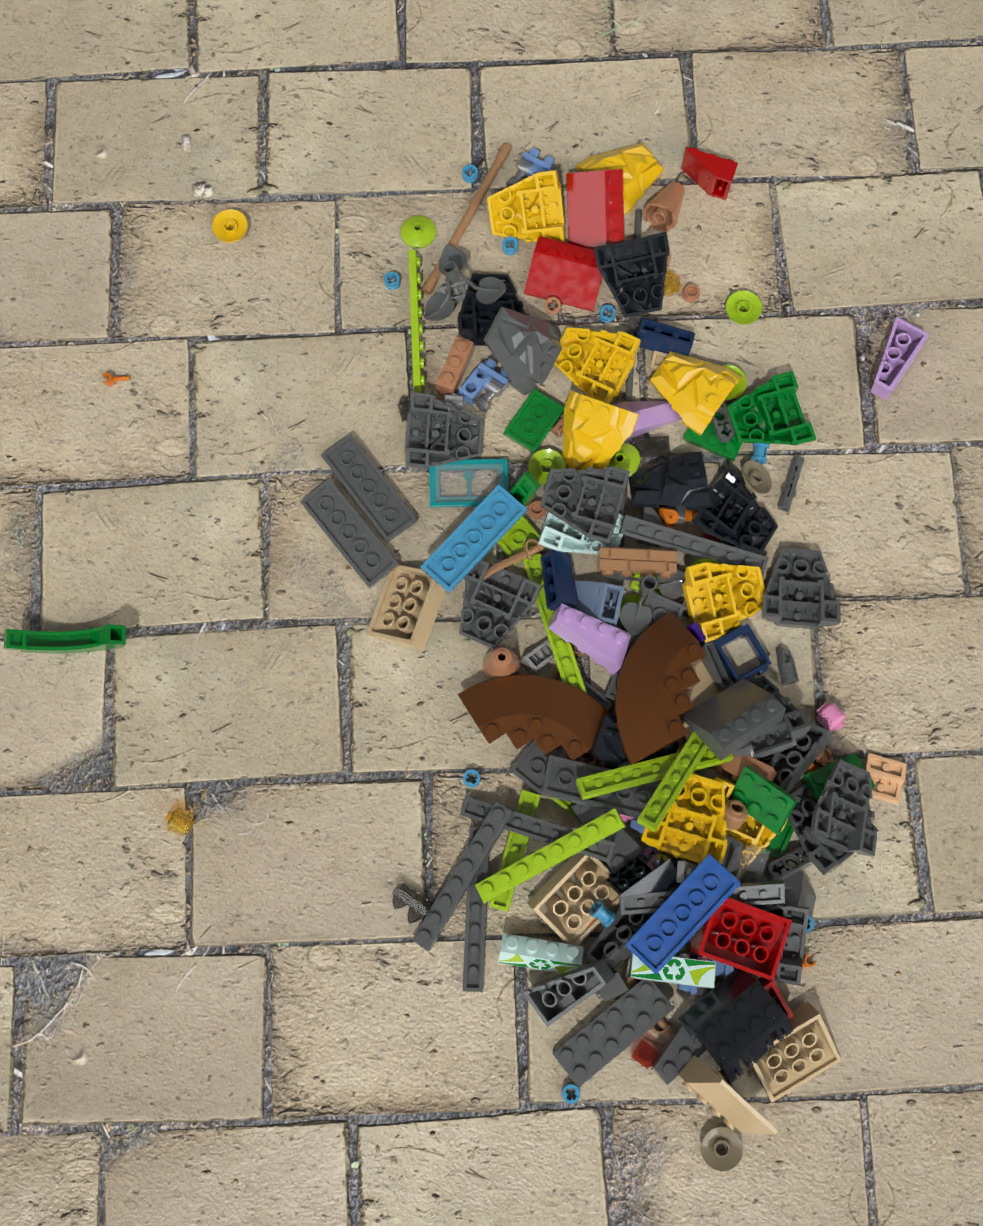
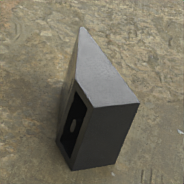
(643, 874)

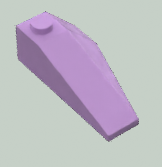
(651, 415)

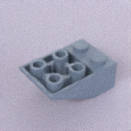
(599, 600)

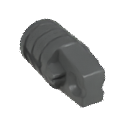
(787, 667)

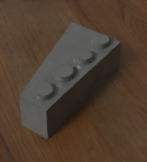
(795, 761)
(626, 847)
(611, 942)
(565, 991)
(677, 1052)

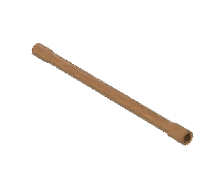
(501, 157)

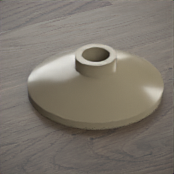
(756, 477)
(729, 1156)

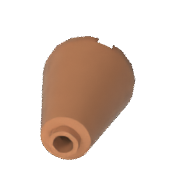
(665, 207)
(495, 668)

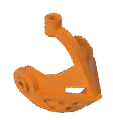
(671, 516)

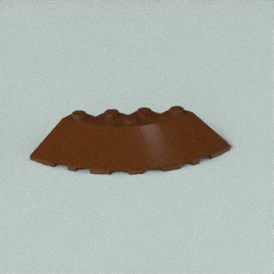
(654, 687)
(537, 710)

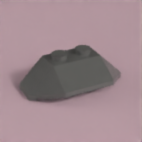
(797, 890)

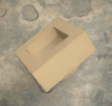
(657, 359)

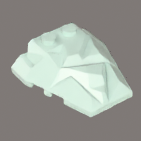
(564, 538)

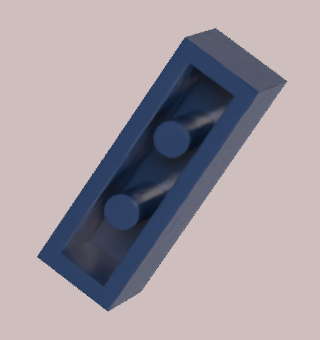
(664, 338)
(558, 580)

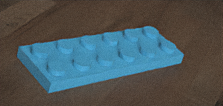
(473, 539)

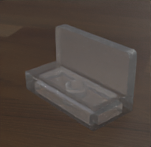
(752, 864)

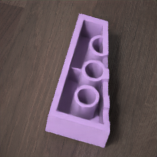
(900, 352)
(591, 636)

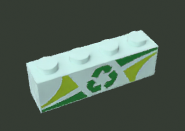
(539, 954)
(677, 971)

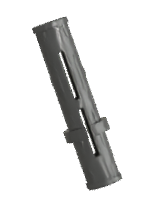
(785, 502)

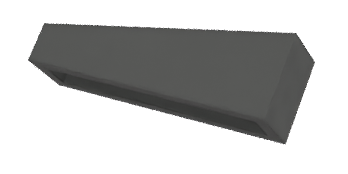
(715, 666)

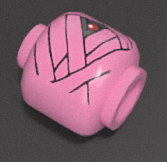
(830, 716)

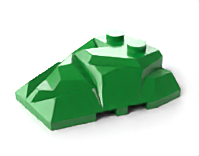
(771, 414)

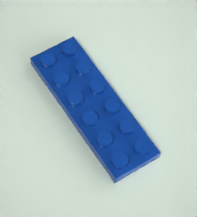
(683, 913)

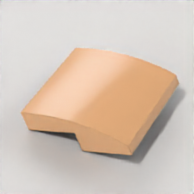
(887, 776)

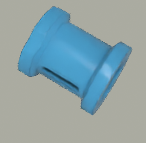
(760, 452)
(602, 913)

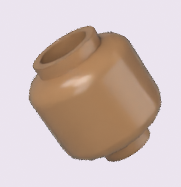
(735, 814)

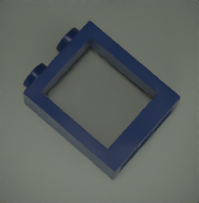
(745, 631)

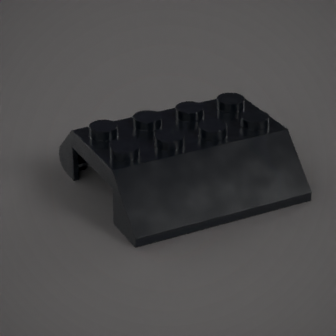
(736, 1023)

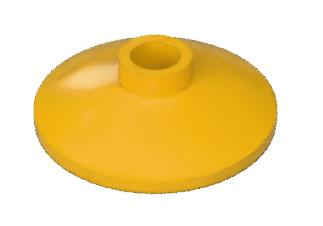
(229, 219)

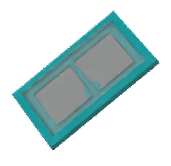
(466, 482)

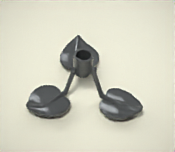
(450, 264)
(637, 617)

